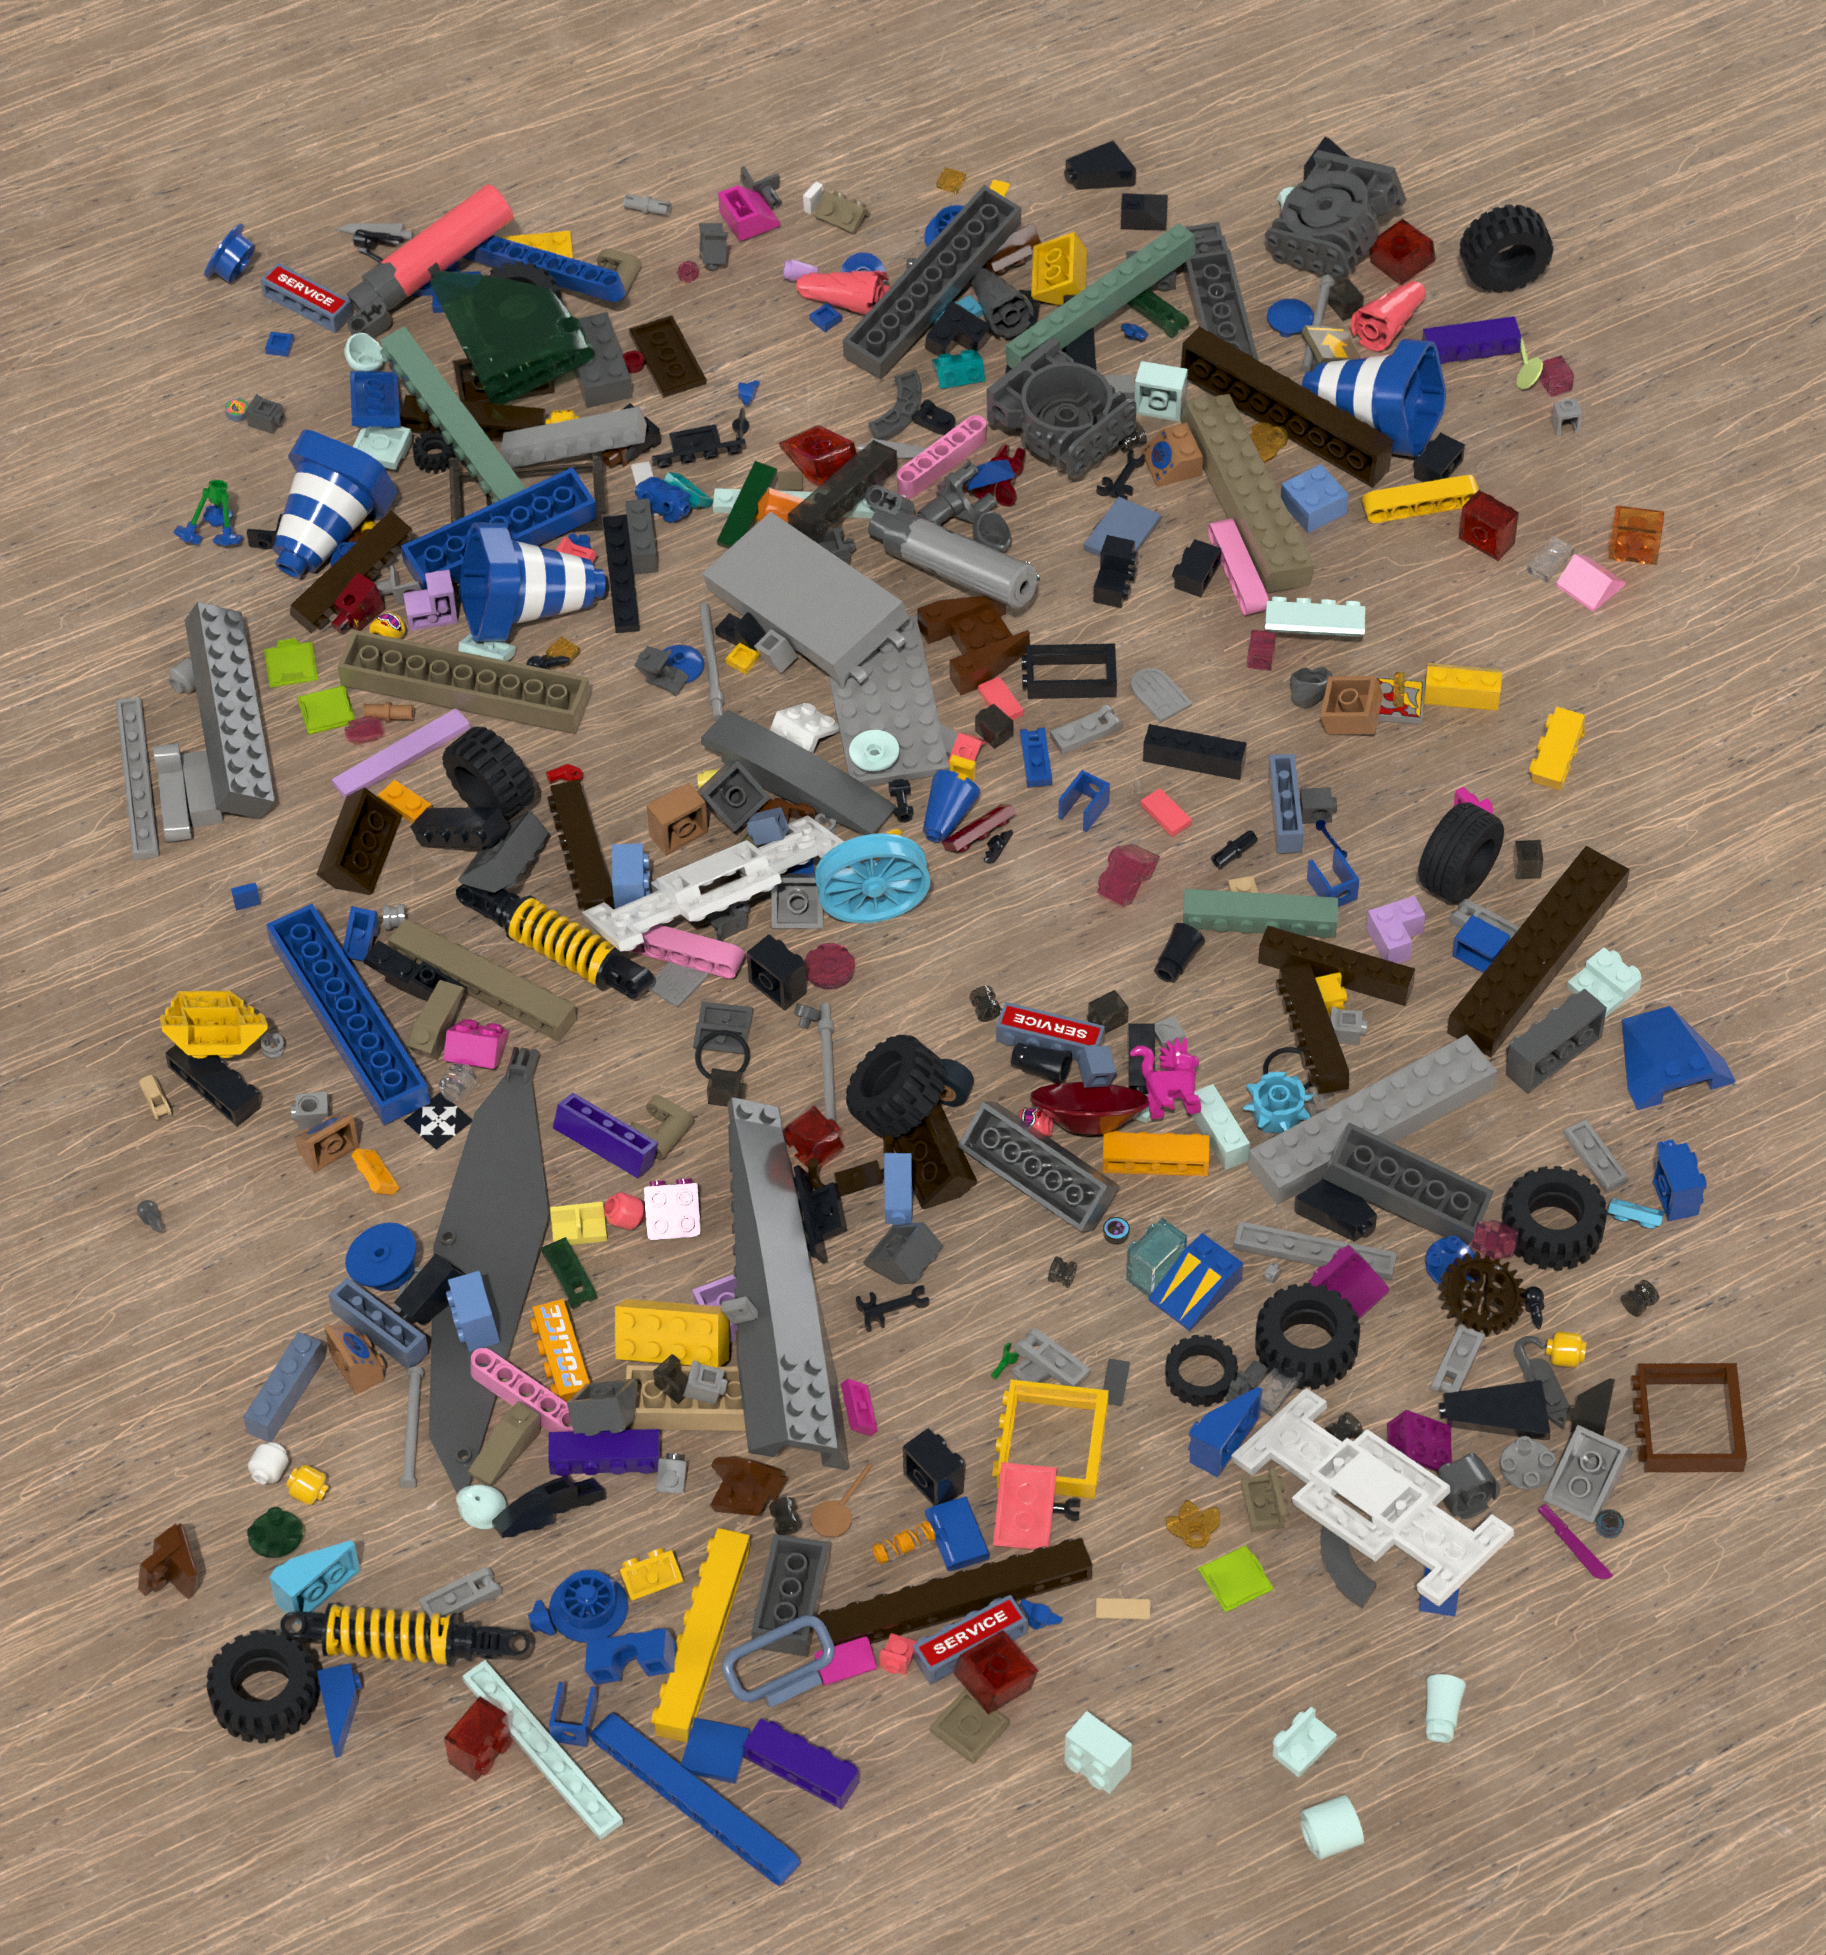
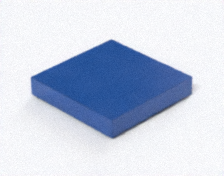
(715, 1750)

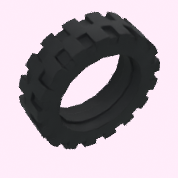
(1200, 1346)

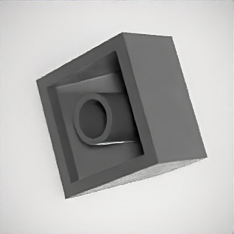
(733, 794)
(904, 1252)
(603, 1407)

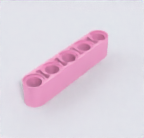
(941, 456)
(1238, 566)
(691, 951)
(519, 1384)

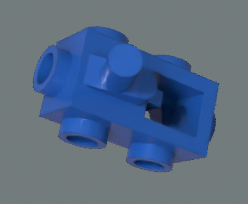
(664, 498)

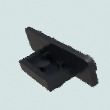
(694, 444)
(821, 1213)

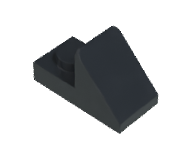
(742, 630)

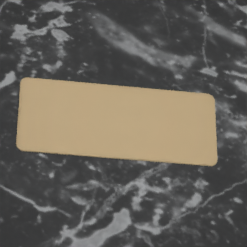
(1122, 1608)

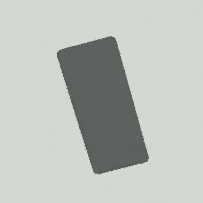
(1116, 1380)

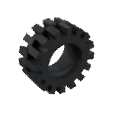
(432, 461)

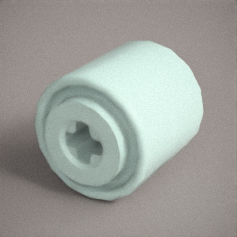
(1331, 1827)

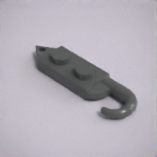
(1540, 1369)

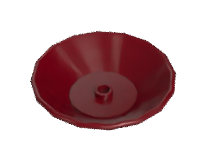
(1090, 1108)

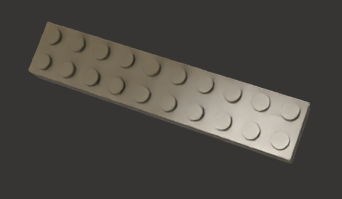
(1248, 493)
(464, 681)

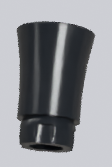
(1178, 951)
(1042, 1062)

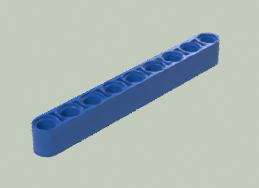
(566, 271)
(695, 1799)

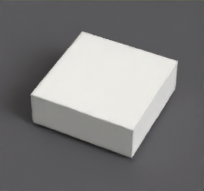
(812, 198)

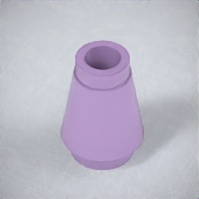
(795, 269)

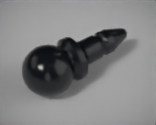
(546, 662)
(1534, 1304)

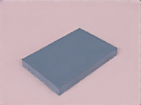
(1123, 521)

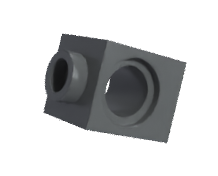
(1317, 805)

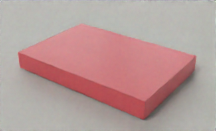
(1024, 1506)

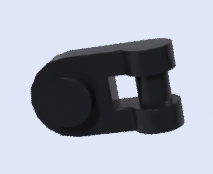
(941, 420)

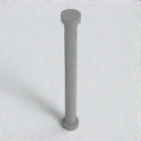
(408, 1480)

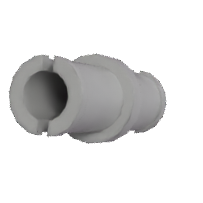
(647, 204)

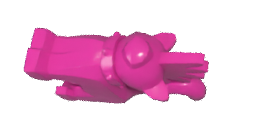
(1173, 1084)

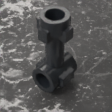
(899, 789)

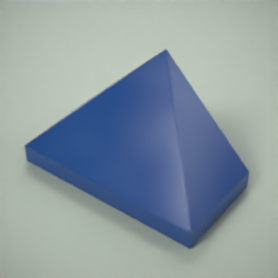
(990, 473)

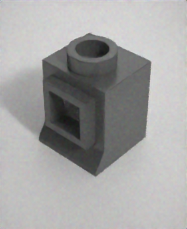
(264, 414)

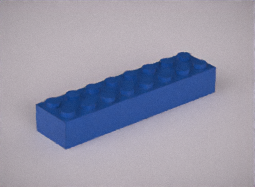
(530, 516)

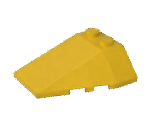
(211, 1023)

